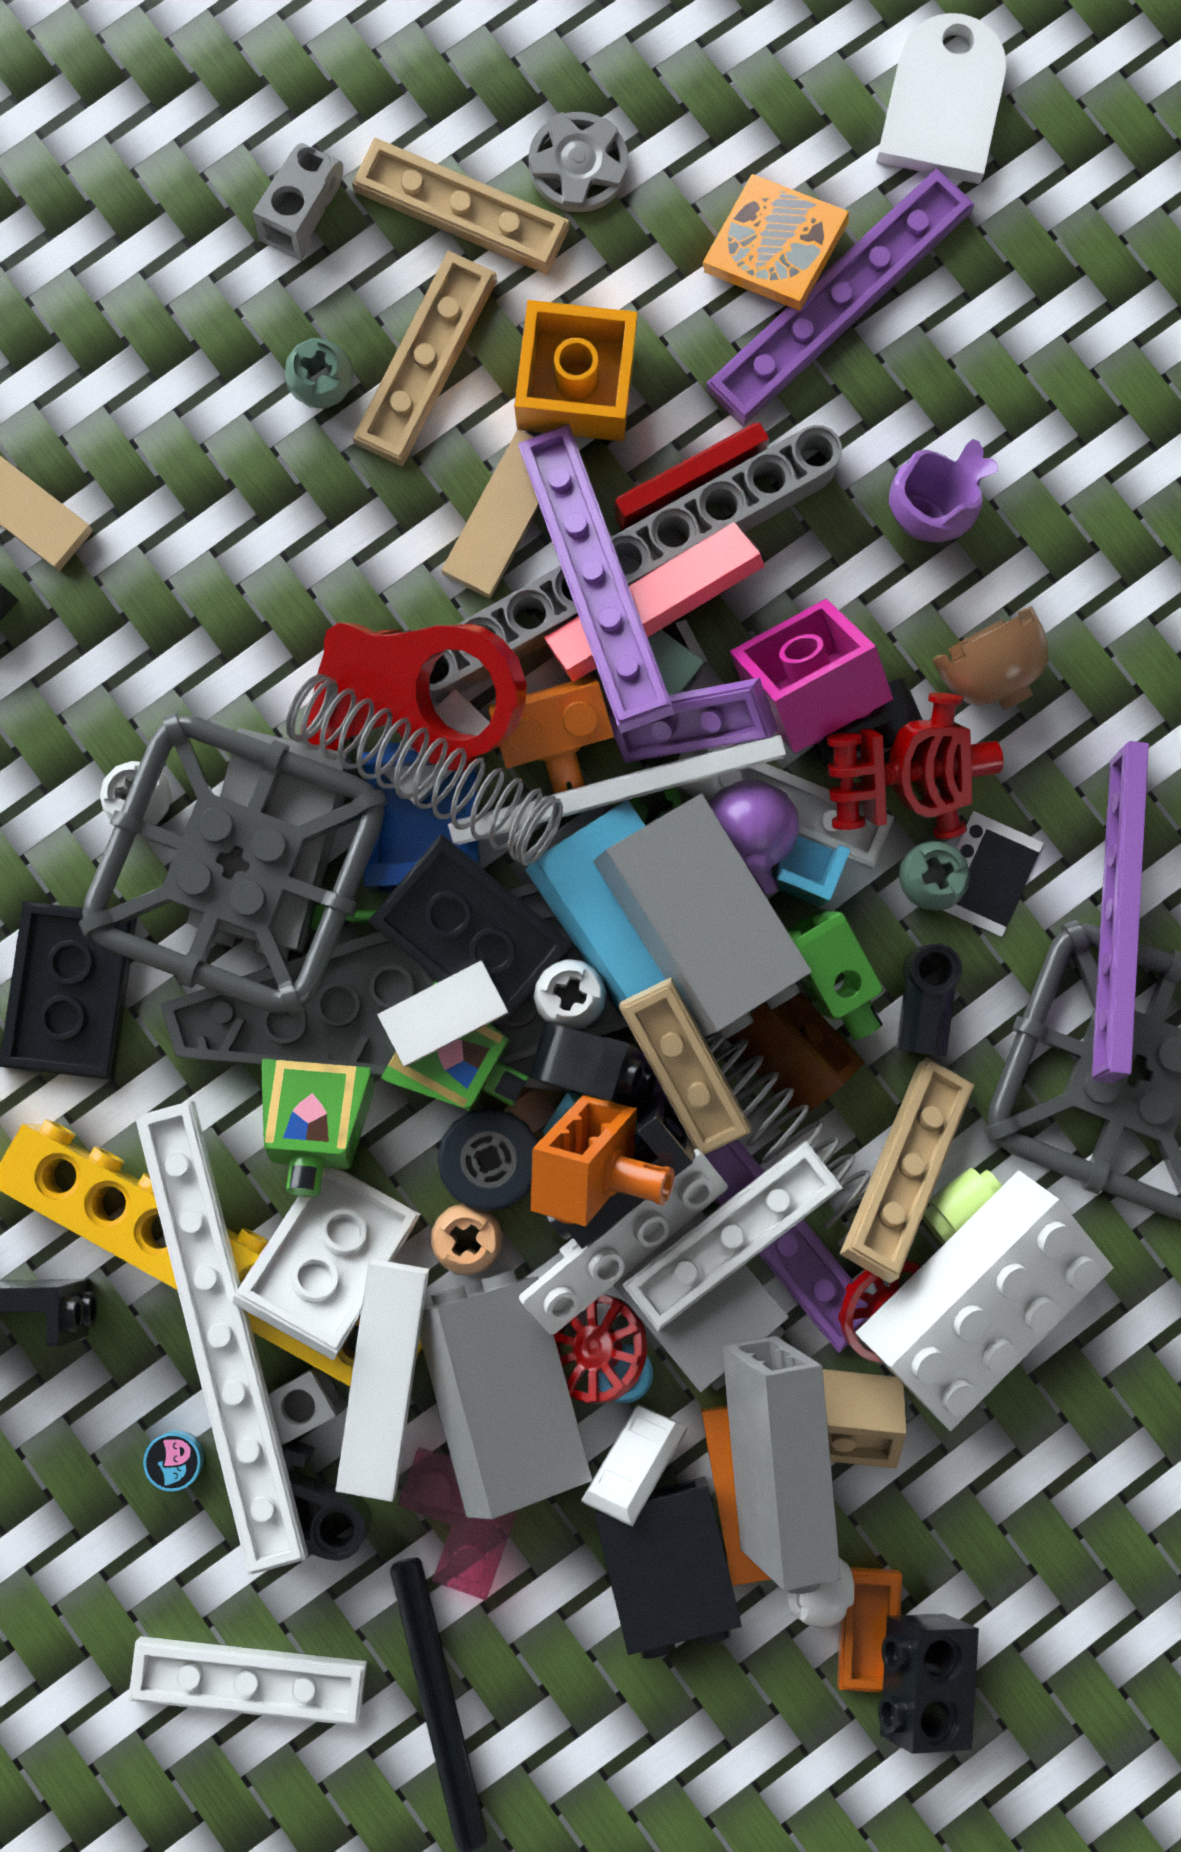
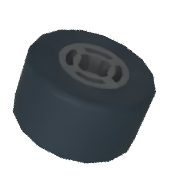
(504, 1162)

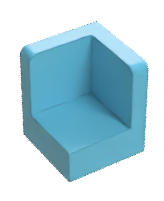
(811, 871)

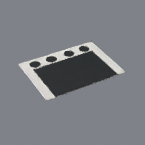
(998, 868)

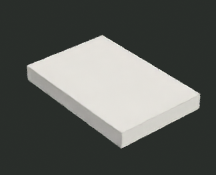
(318, 1261)

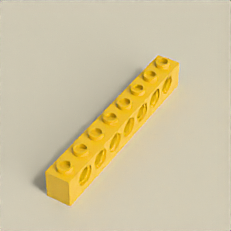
(29, 1178)

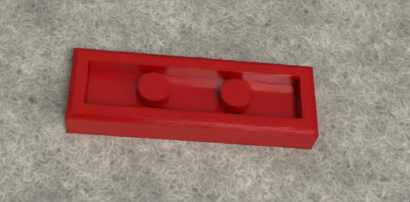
(689, 475)

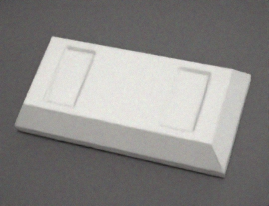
(634, 1465)

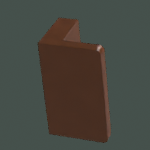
(800, 1048)

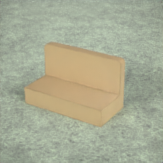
(864, 1418)

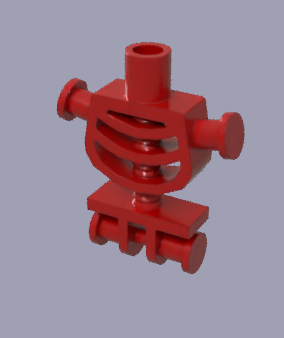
(920, 754)

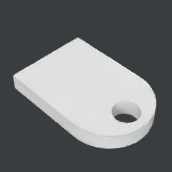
(944, 101)

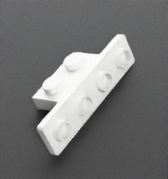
(594, 1269)

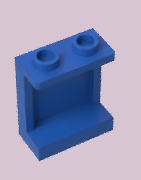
(410, 830)

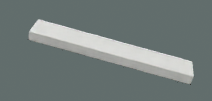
(638, 784)

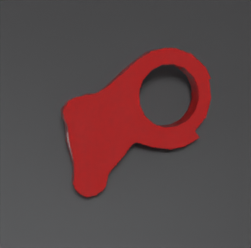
(396, 675)

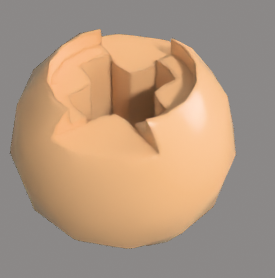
(470, 1261)

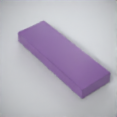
(701, 721)

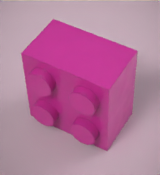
(814, 673)

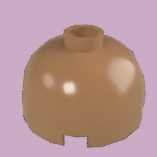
(997, 661)

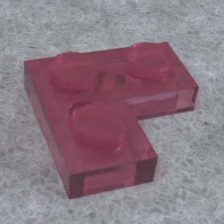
(473, 1544)

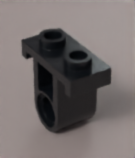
(593, 1066)
(317, 1500)

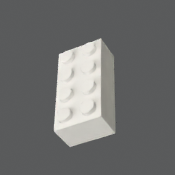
(985, 1299)

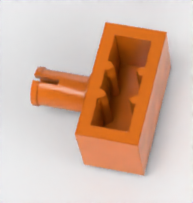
(556, 727)
(590, 1160)

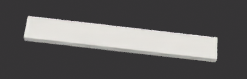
(221, 1338)

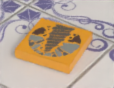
(776, 242)

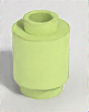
(959, 1202)

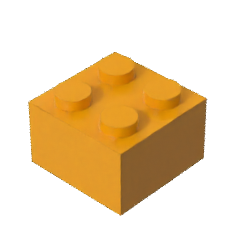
(576, 369)

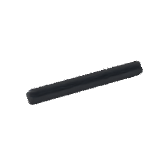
(439, 1705)

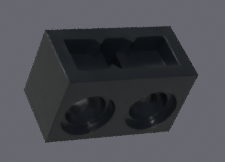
(928, 1683)

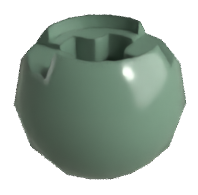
(309, 357)
(938, 855)

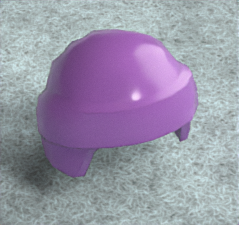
(940, 496)
(759, 824)

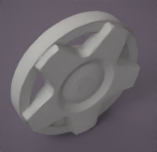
(578, 161)

